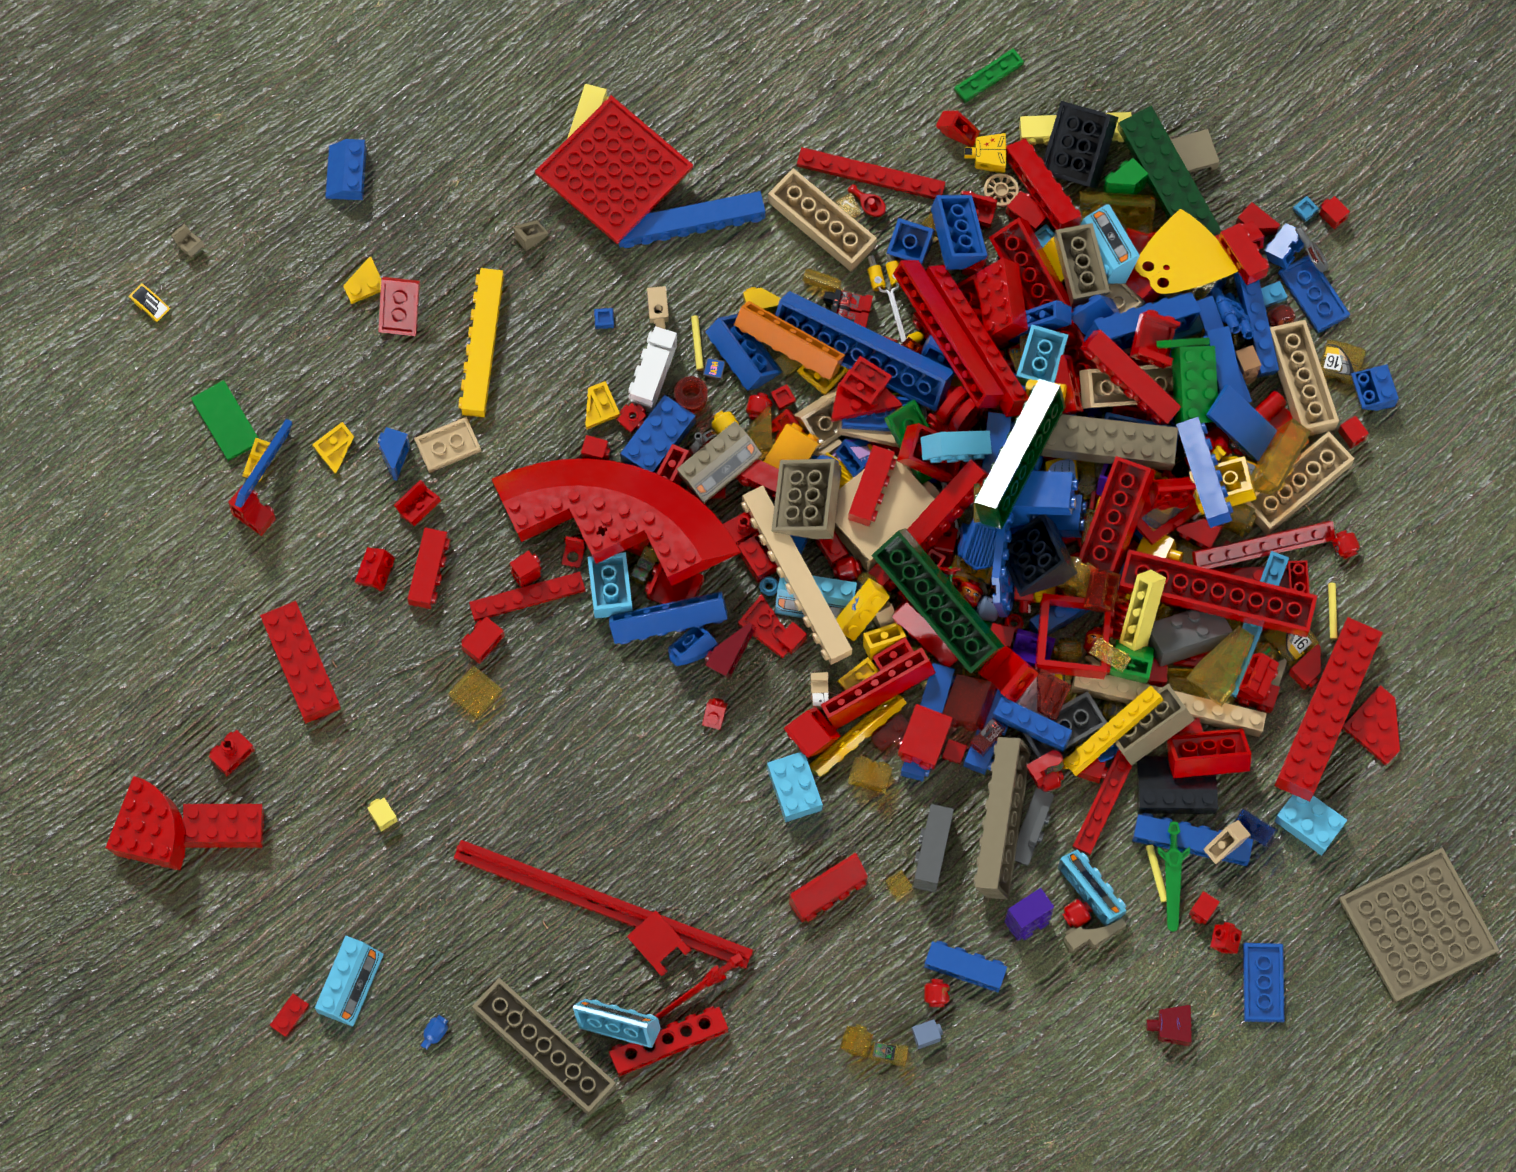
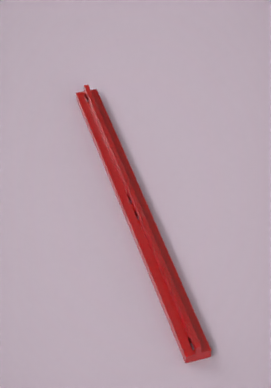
(579, 895)

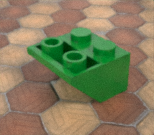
(1127, 180)
(1139, 665)

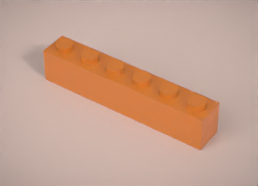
(789, 340)

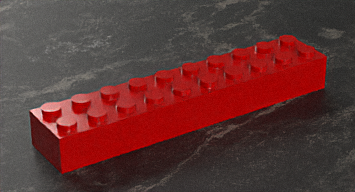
(1039, 281)
(1224, 594)
(1328, 709)

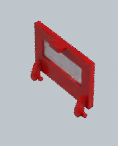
(1158, 523)

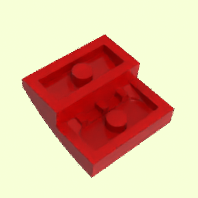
(865, 380)

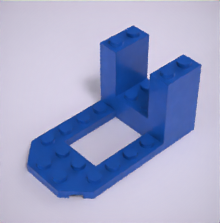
(1045, 494)

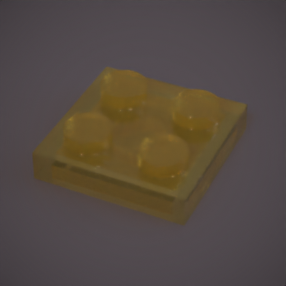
(475, 692)

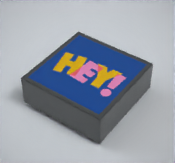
(714, 369)

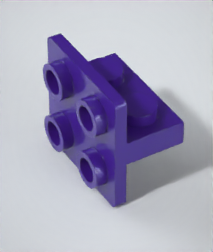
(1026, 645)

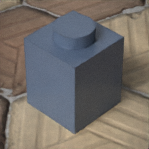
(927, 1033)

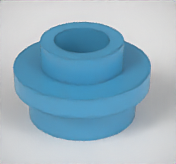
(769, 580)

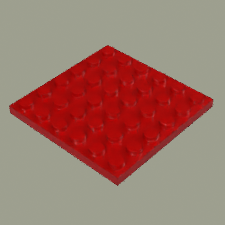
(614, 169)

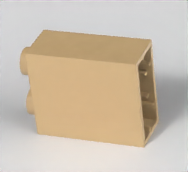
(901, 506)

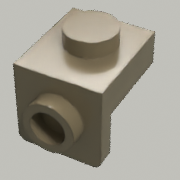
(187, 240)

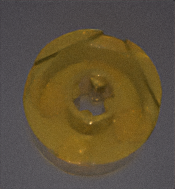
(1078, 584)

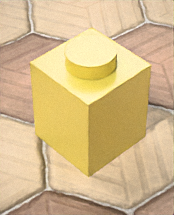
(382, 813)

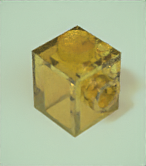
(856, 1040)

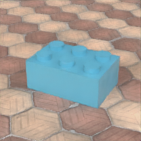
(1041, 355)
(956, 446)
(610, 586)
(794, 786)
(1311, 822)

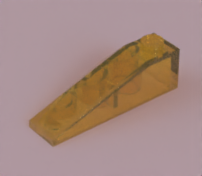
(1219, 669)

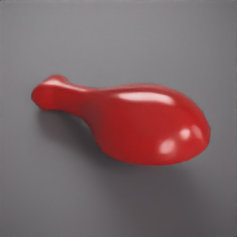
(870, 203)

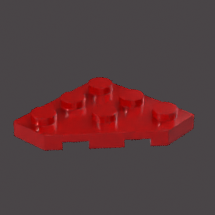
(1376, 726)

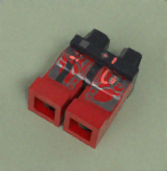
(849, 305)

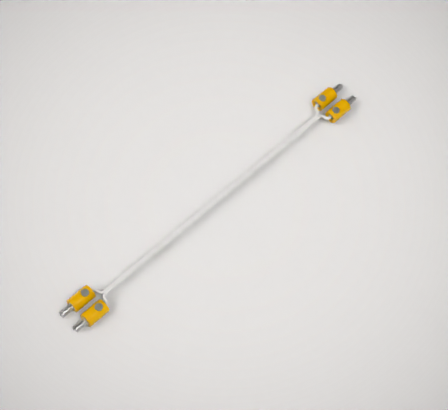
(878, 284)

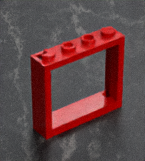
(1068, 668)

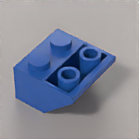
(1096, 307)
(1375, 388)

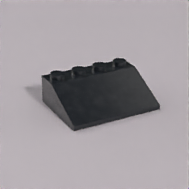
(1079, 144)
(1038, 557)
(1168, 795)

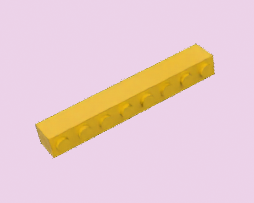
(482, 343)

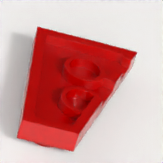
(767, 626)

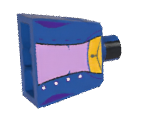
(854, 454)

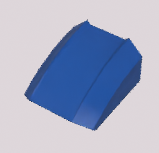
(691, 646)

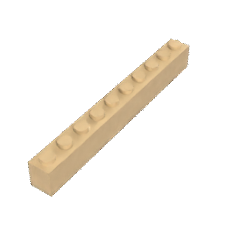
(798, 578)
(1209, 712)

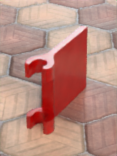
(656, 941)

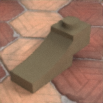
(1080, 937)

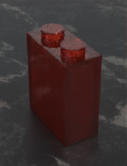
(970, 702)

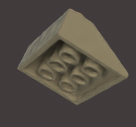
(807, 498)

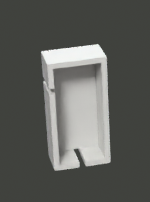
(653, 368)

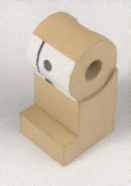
(819, 689)

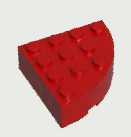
(148, 827)

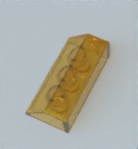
(1131, 209)
(1279, 457)

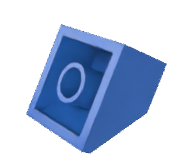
(911, 241)
(394, 449)

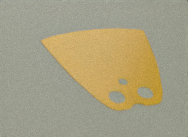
(1190, 253)

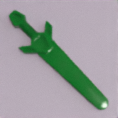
(1173, 870)

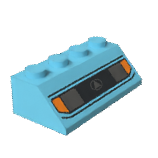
(1114, 245)
(836, 593)
(1091, 887)
(349, 981)
(617, 1022)

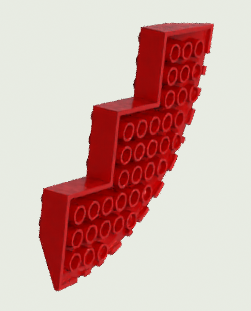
(622, 505)

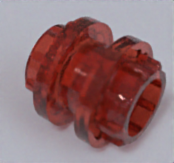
(691, 385)

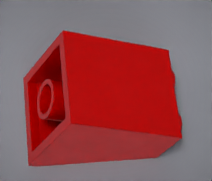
(925, 737)

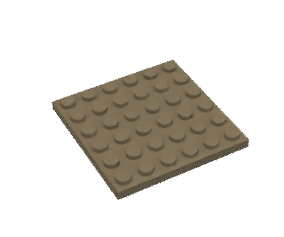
(1418, 924)

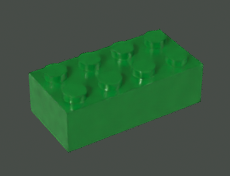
(1194, 382)

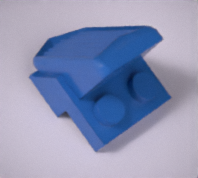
(977, 545)

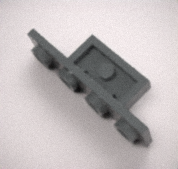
(1031, 829)

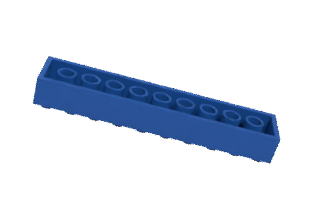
(910, 371)

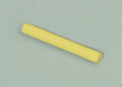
(697, 343)
(1332, 611)
(1156, 872)

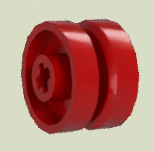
(958, 410)

